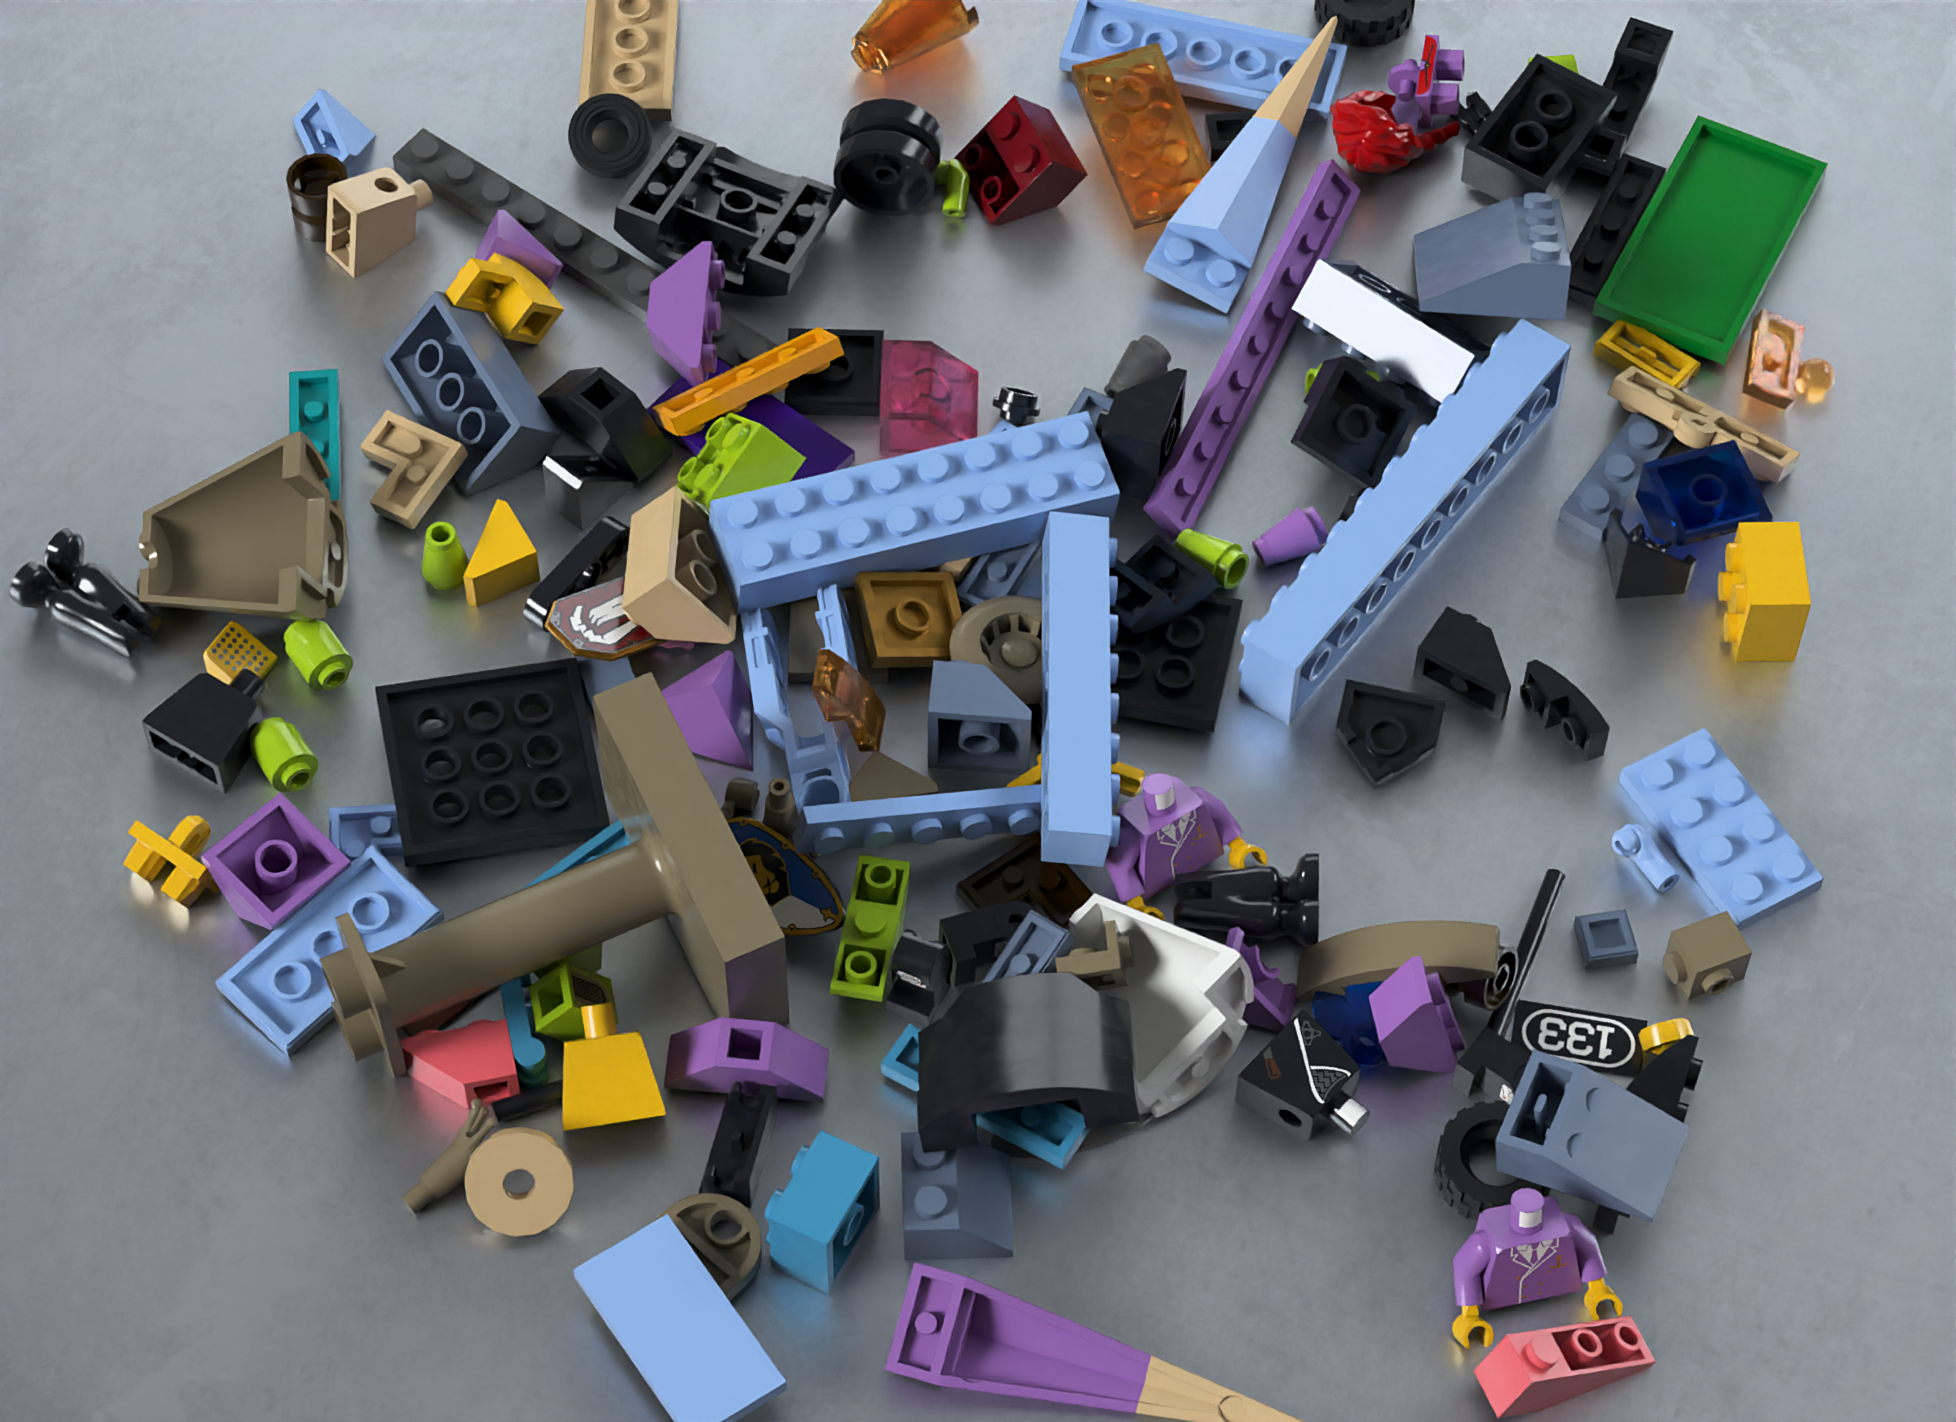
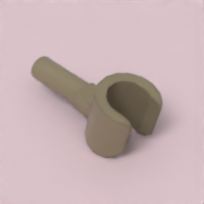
(740, 794)

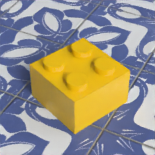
(1765, 591)

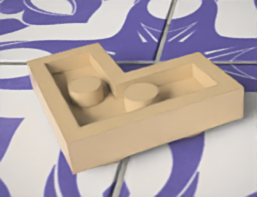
(419, 462)

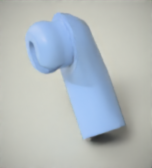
(1639, 846)

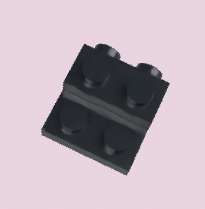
(1353, 421)

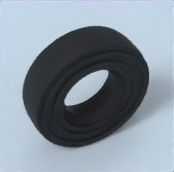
(603, 108)

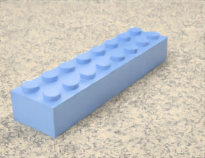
(909, 511)

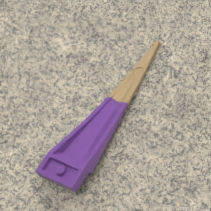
(992, 1342)

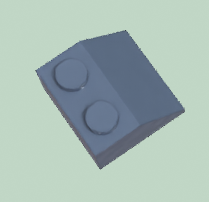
(976, 721)
(955, 1202)

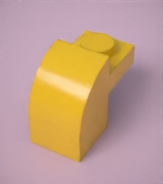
(509, 295)

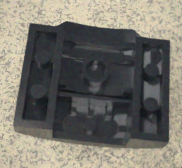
(752, 214)
(1025, 1046)

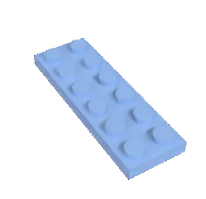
(1205, 54)

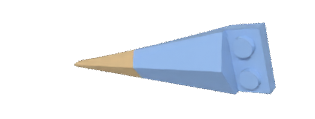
(1222, 222)

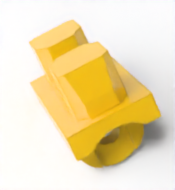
(180, 849)

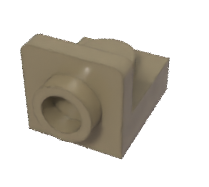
(1101, 968)

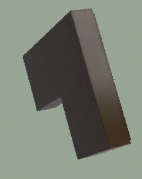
(1023, 877)

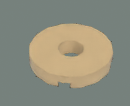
(523, 1212)

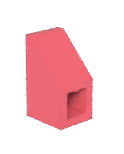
(464, 1062)

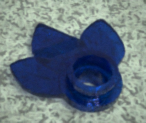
(1348, 1019)

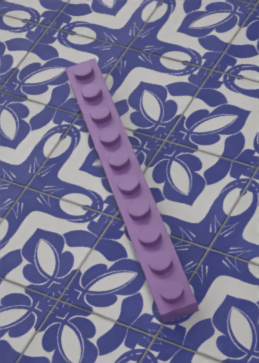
(1250, 352)

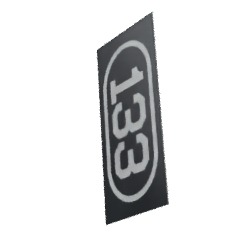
(1580, 1036)

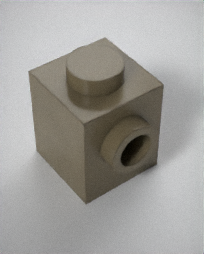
(1707, 956)

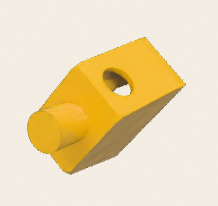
(607, 1074)

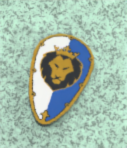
(792, 883)

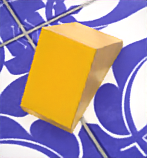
(501, 559)

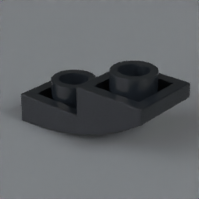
(1560, 701)

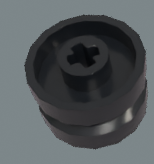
(888, 157)

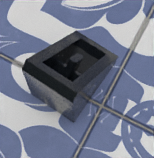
(582, 486)

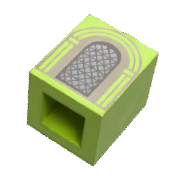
(559, 999)

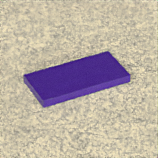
(821, 449)

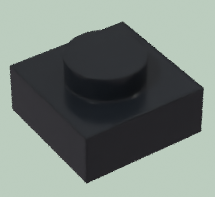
(1222, 130)

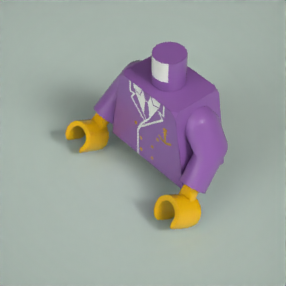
(1169, 834)
(1525, 1256)

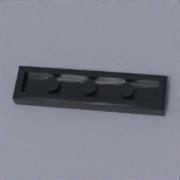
(1611, 226)

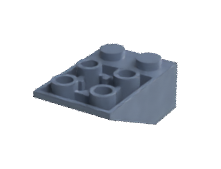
(1588, 1137)

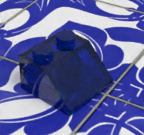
(1700, 494)

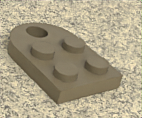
(728, 1261)

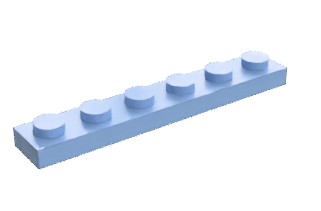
(918, 819)

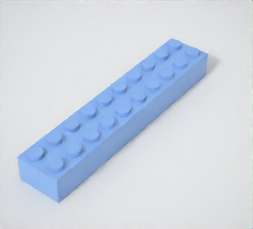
(1401, 521)

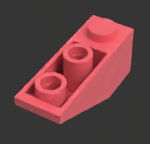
(1560, 1363)

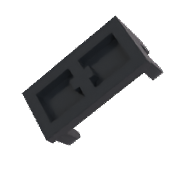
(741, 1144)

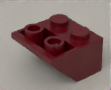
(1020, 163)

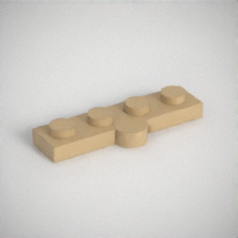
(1701, 424)

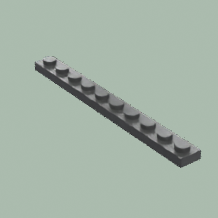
(582, 252)

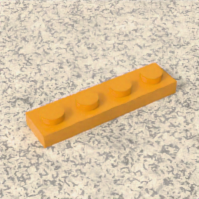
(761, 375)

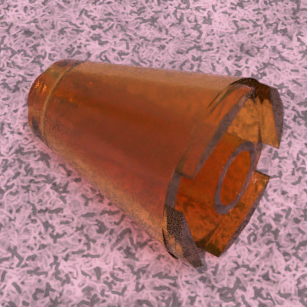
(907, 30)

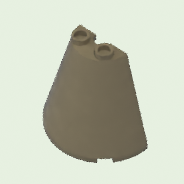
(250, 539)

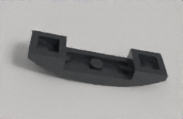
(1632, 77)

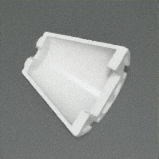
(1182, 1000)

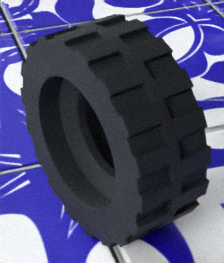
(1366, 26)
(1452, 1165)

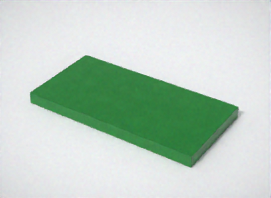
(1710, 239)

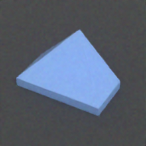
(331, 129)

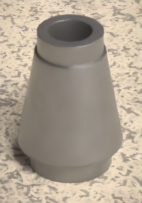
(1140, 362)

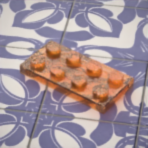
(1142, 131)

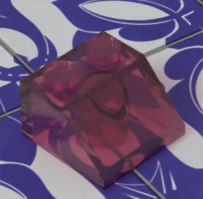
(925, 397)

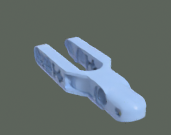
(815, 763)

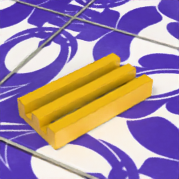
(1624, 354)

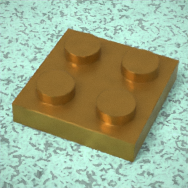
(907, 616)

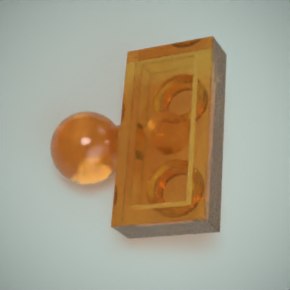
(1776, 365)

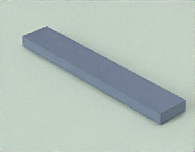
(1006, 570)

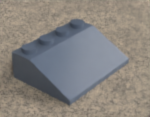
(1497, 261)

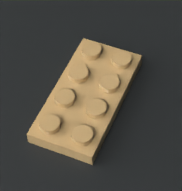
(631, 53)

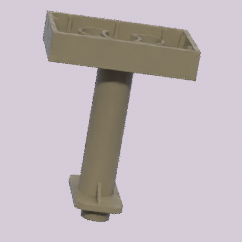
(676, 867)

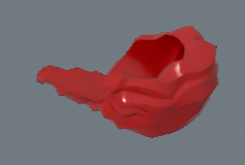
(1373, 138)

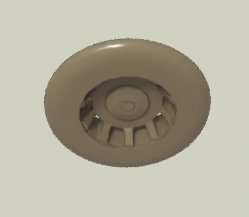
(1015, 635)

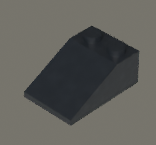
(1537, 133)

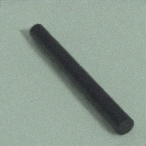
(1529, 946)

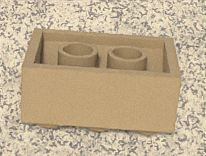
(675, 575)

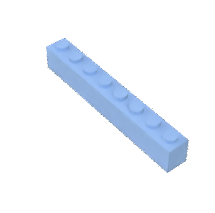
(1077, 691)

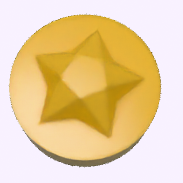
(1663, 1035)

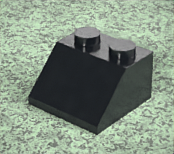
(1142, 431)

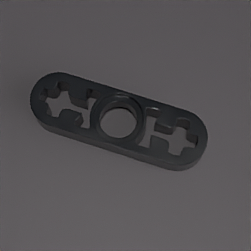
(580, 568)

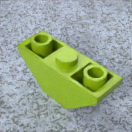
(871, 928)

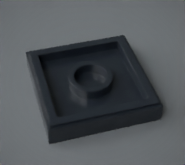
(850, 382)

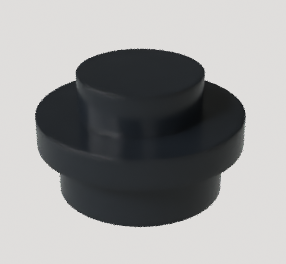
(1016, 404)

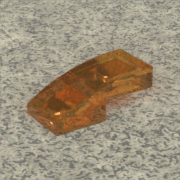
(848, 697)

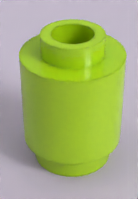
(318, 654)
(283, 755)

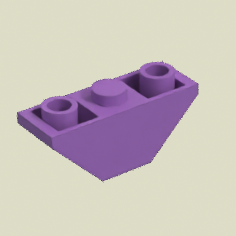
(685, 313)
(1416, 1020)
(746, 1052)

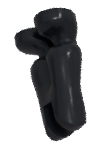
(91, 603)
(1252, 901)

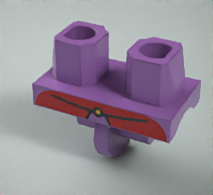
(1423, 81)

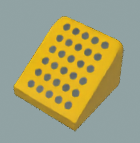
(237, 650)

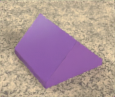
(273, 863)

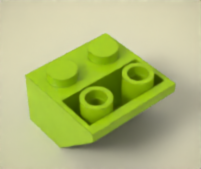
(737, 460)

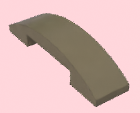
(1373, 953)

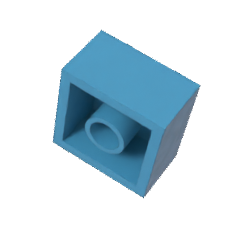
(822, 1210)

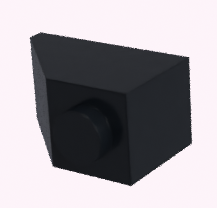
(1464, 662)

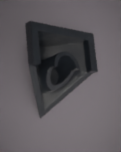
(1640, 565)

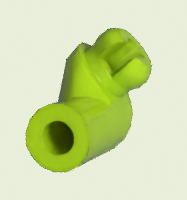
(957, 187)

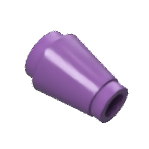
(1291, 537)

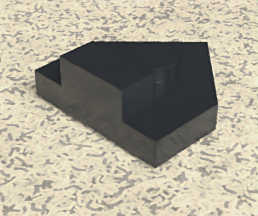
(1388, 728)

